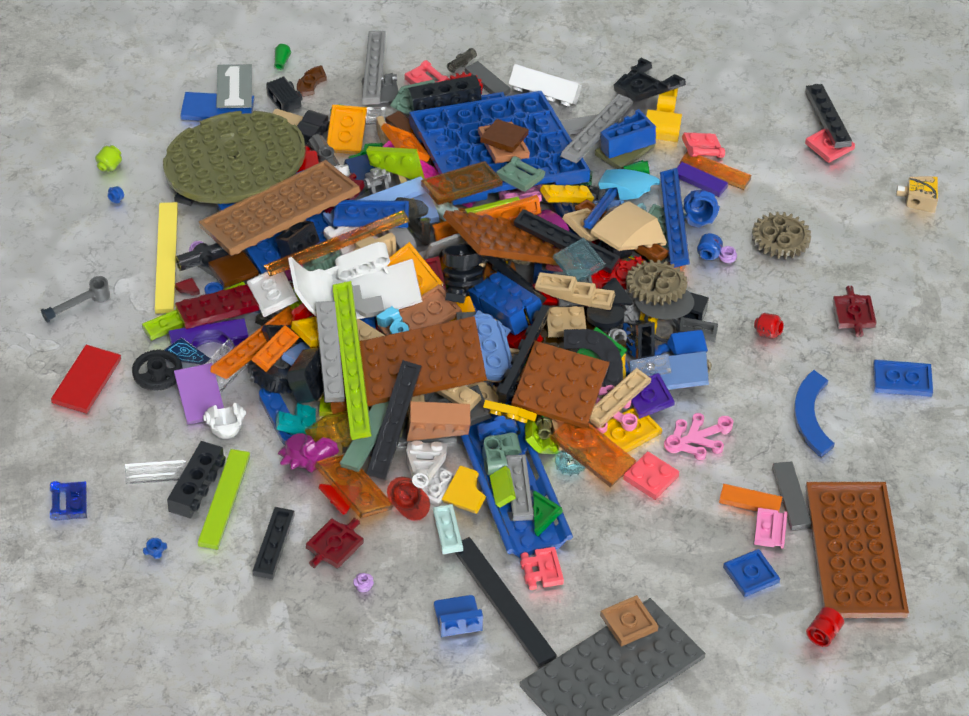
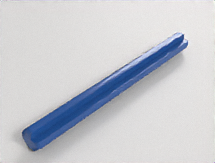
(600, 208)

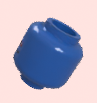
(710, 246)

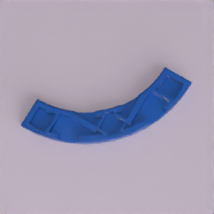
(805, 414)

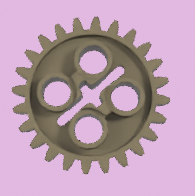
(781, 235)
(668, 287)

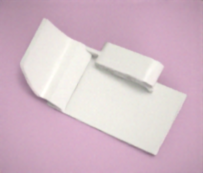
(362, 267)

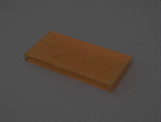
(461, 183)
(594, 451)
(354, 487)

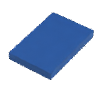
(902, 378)

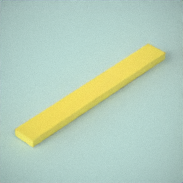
(166, 258)

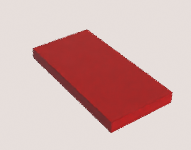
(86, 379)

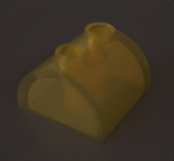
(333, 427)

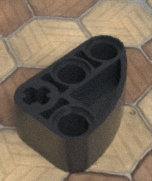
(306, 376)

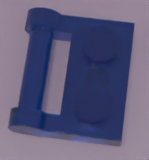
(75, 500)

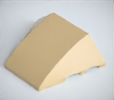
(628, 227)

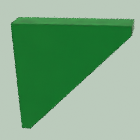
(544, 512)

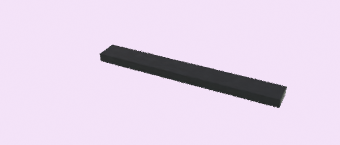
(505, 604)

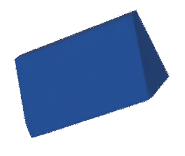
(687, 342)

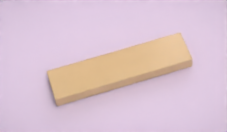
(619, 397)

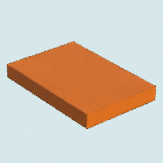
(404, 139)

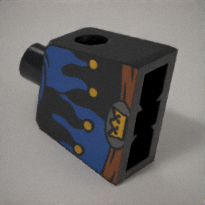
(640, 338)

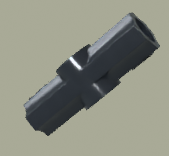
(200, 256)

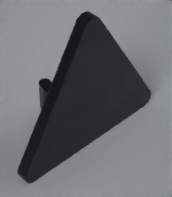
(621, 296)

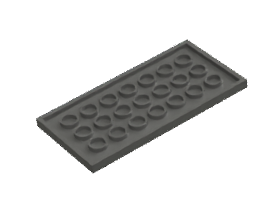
(609, 679)

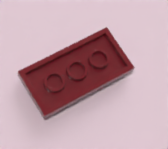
(216, 306)

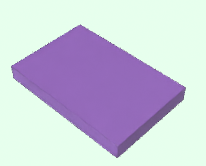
(197, 391)

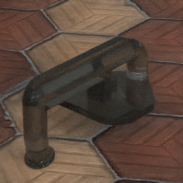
(418, 209)

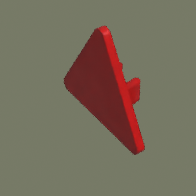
(334, 498)

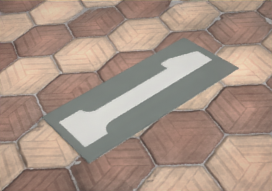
(234, 86)

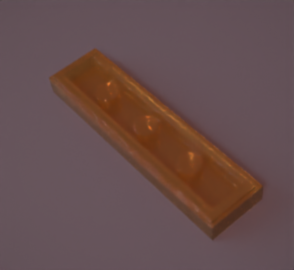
(732, 176)

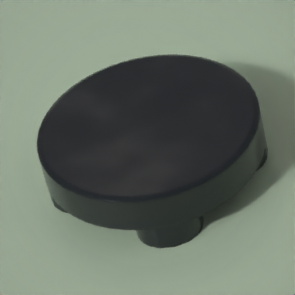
(605, 318)

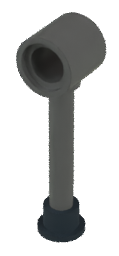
(98, 291)

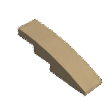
(576, 292)

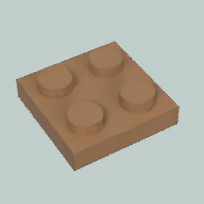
(629, 620)

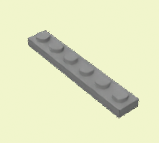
(329, 351)

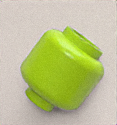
(108, 158)

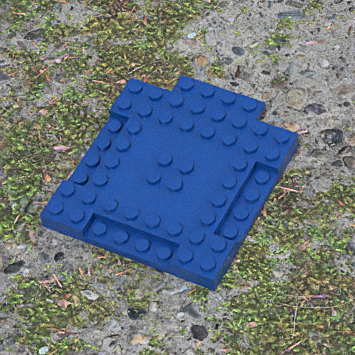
(454, 140)

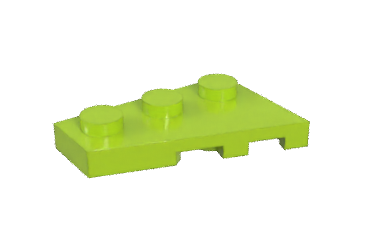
(396, 160)

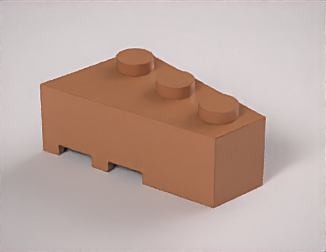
(437, 420)

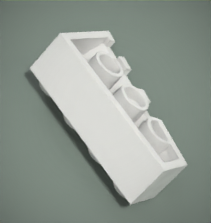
(551, 86)

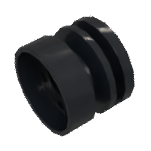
(462, 266)

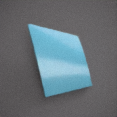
(629, 183)

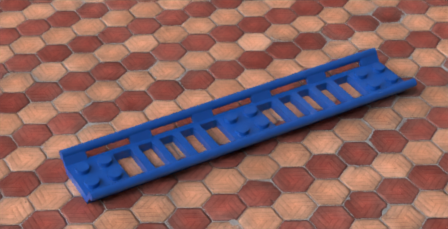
(517, 535)

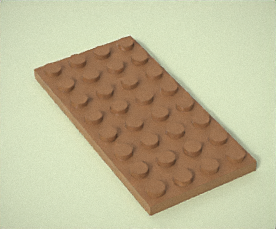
(279, 207)

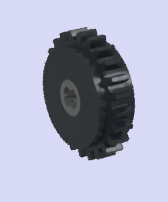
(274, 379)

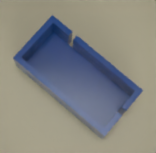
(505, 302)

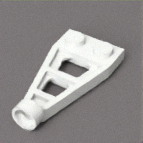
(418, 449)

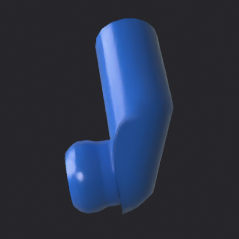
(661, 349)

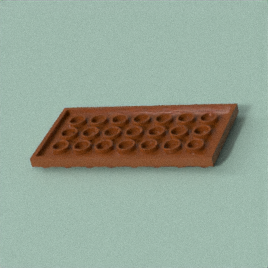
(446, 351)
(856, 549)

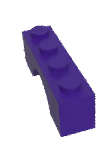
(215, 332)

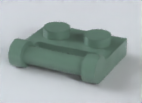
(517, 177)

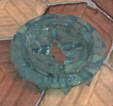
(563, 459)

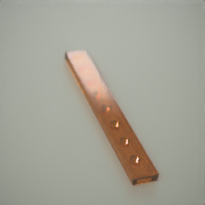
(338, 242)

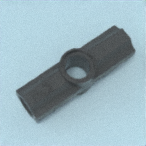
(323, 150)

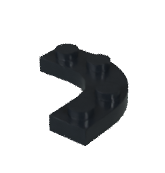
(602, 346)

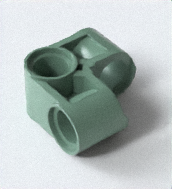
(503, 445)

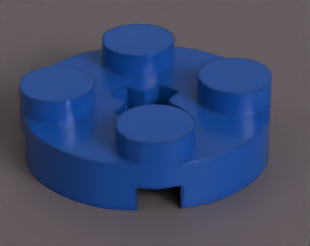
(497, 427)

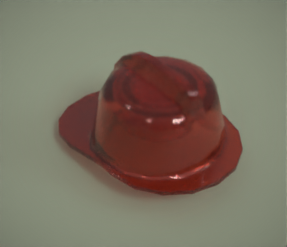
(408, 498)

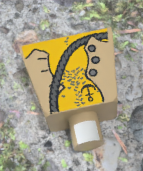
(920, 193)

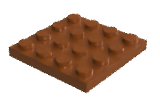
(560, 384)

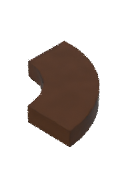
(310, 80)

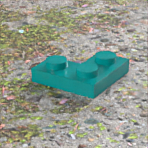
(296, 424)

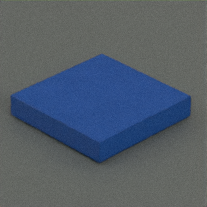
(751, 573)

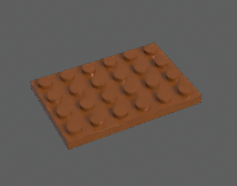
(500, 238)

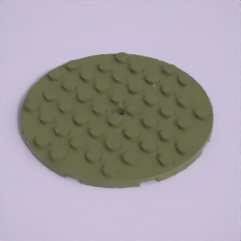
(203, 164)

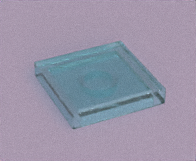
(579, 260)

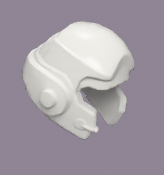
(225, 422)

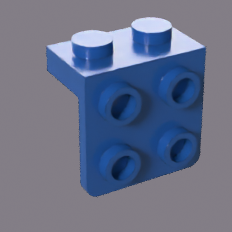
(458, 615)

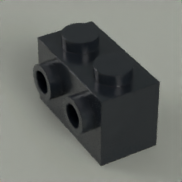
(297, 238)

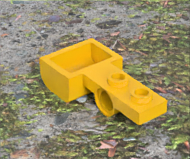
(665, 119)

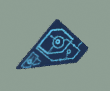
(187, 352)

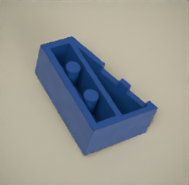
(628, 135)

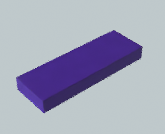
(701, 179)

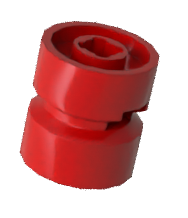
(825, 627)

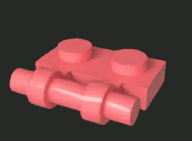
(548, 567)

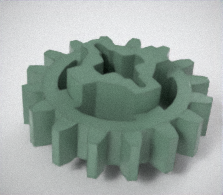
(324, 262)

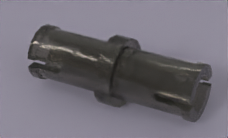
(461, 60)

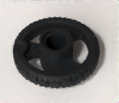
(157, 369)

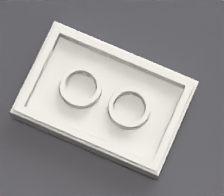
(272, 292)

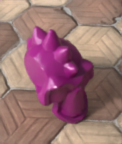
(304, 453)

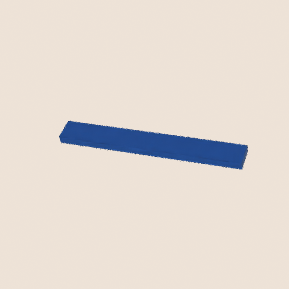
(674, 218)

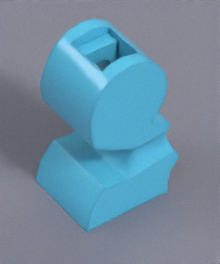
(393, 317)

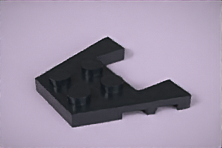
(641, 86)

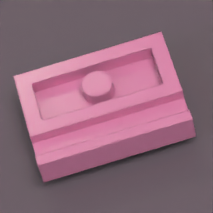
(770, 528)

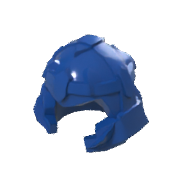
(700, 208)

